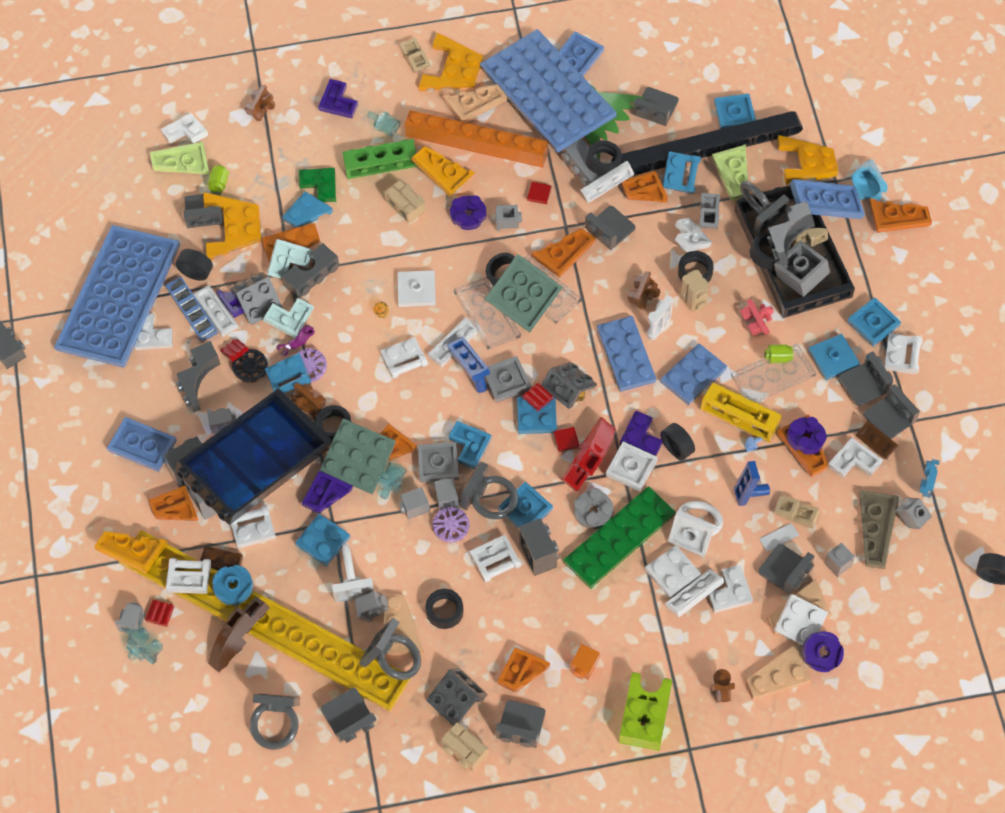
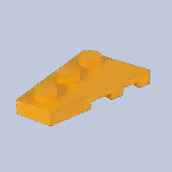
(444, 173)
(132, 551)

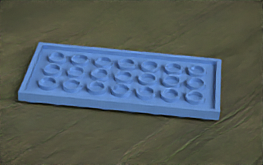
(548, 90)
(117, 296)

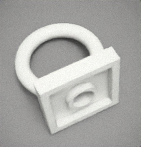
(693, 532)
(353, 586)

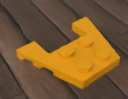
(460, 67)
(814, 160)
(240, 224)

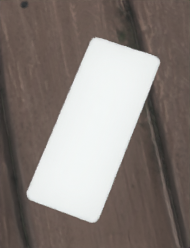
(779, 537)

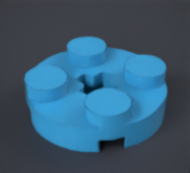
(928, 484)
(236, 595)

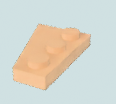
(472, 104)
(811, 594)
(400, 611)
(779, 675)

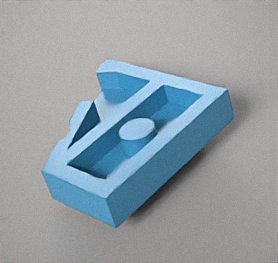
(306, 210)

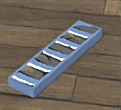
(191, 309)

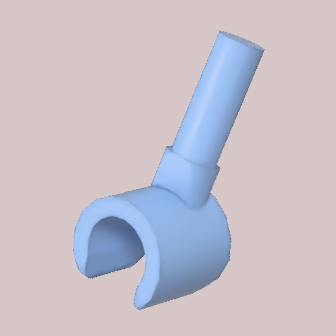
(751, 445)

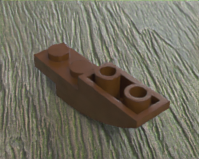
(230, 640)

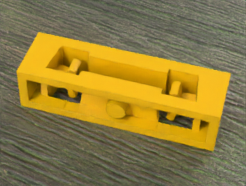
(741, 412)

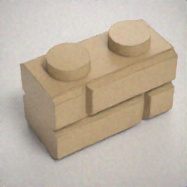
(405, 201)
(694, 291)
(464, 747)

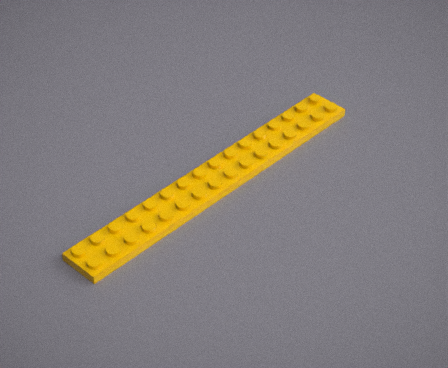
(291, 636)

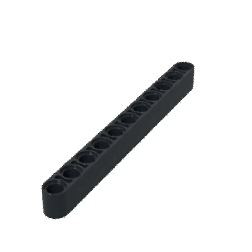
(715, 141)

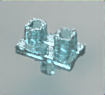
(140, 648)

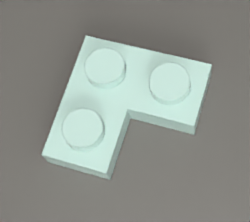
(284, 254)
(291, 321)

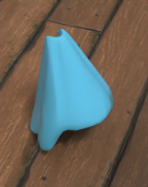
(869, 181)

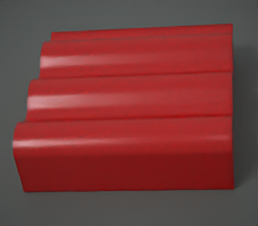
(539, 193)
(234, 350)
(537, 397)
(566, 439)
(159, 613)

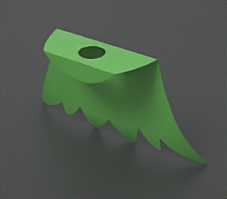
(618, 103)

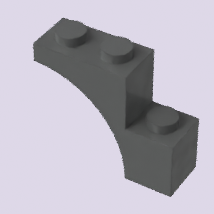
(782, 235)
(203, 360)

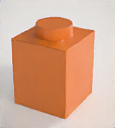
(584, 662)

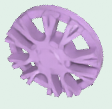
(311, 363)
(451, 524)

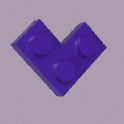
(335, 103)
(637, 434)

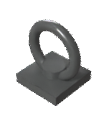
(769, 212)
(476, 487)
(381, 645)
(274, 703)

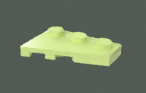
(181, 159)
(732, 169)

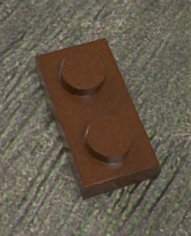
(877, 440)
(221, 558)

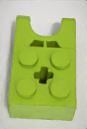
(647, 708)

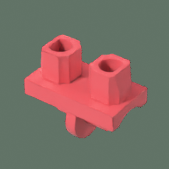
(759, 325)

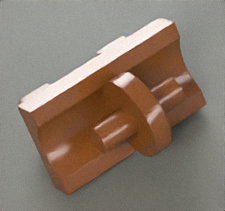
(261, 103)
(646, 290)
(305, 400)
(722, 687)

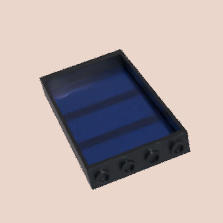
(252, 456)

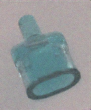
(385, 122)
(391, 478)

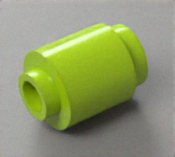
(218, 179)
(778, 353)

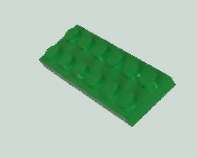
(619, 537)

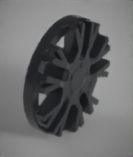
(250, 366)

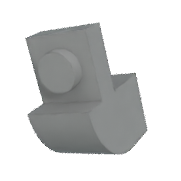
(709, 211)

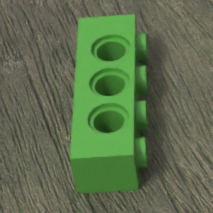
(373, 164)

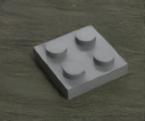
(507, 379)
(437, 462)

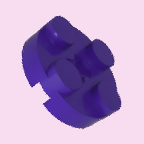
(471, 203)
(813, 428)
(812, 656)

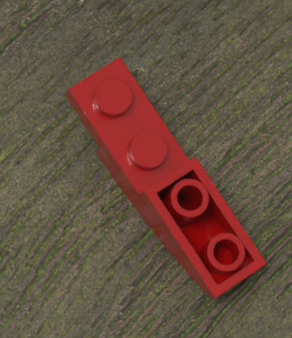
(591, 454)

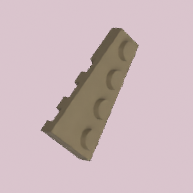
(878, 520)

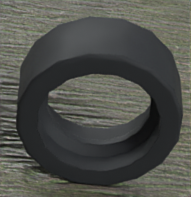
(603, 147)
(696, 256)
(757, 256)
(495, 263)
(194, 264)
(328, 411)
(677, 441)
(991, 568)
(448, 622)

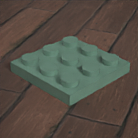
(523, 293)
(358, 456)

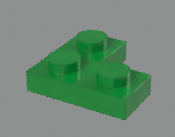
(323, 179)

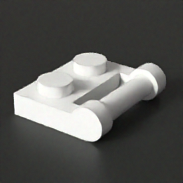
(660, 317)
(897, 351)
(402, 353)
(254, 532)
(494, 552)
(188, 581)

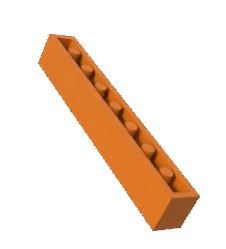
(476, 138)

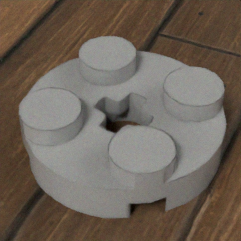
(592, 519)

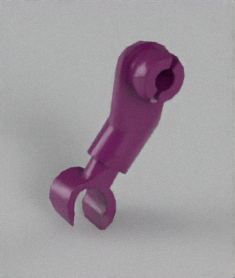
(300, 340)

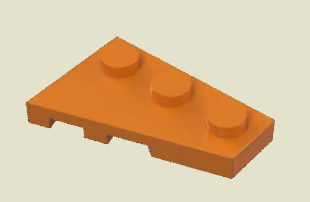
(898, 217)
(303, 236)
(565, 253)
(812, 463)

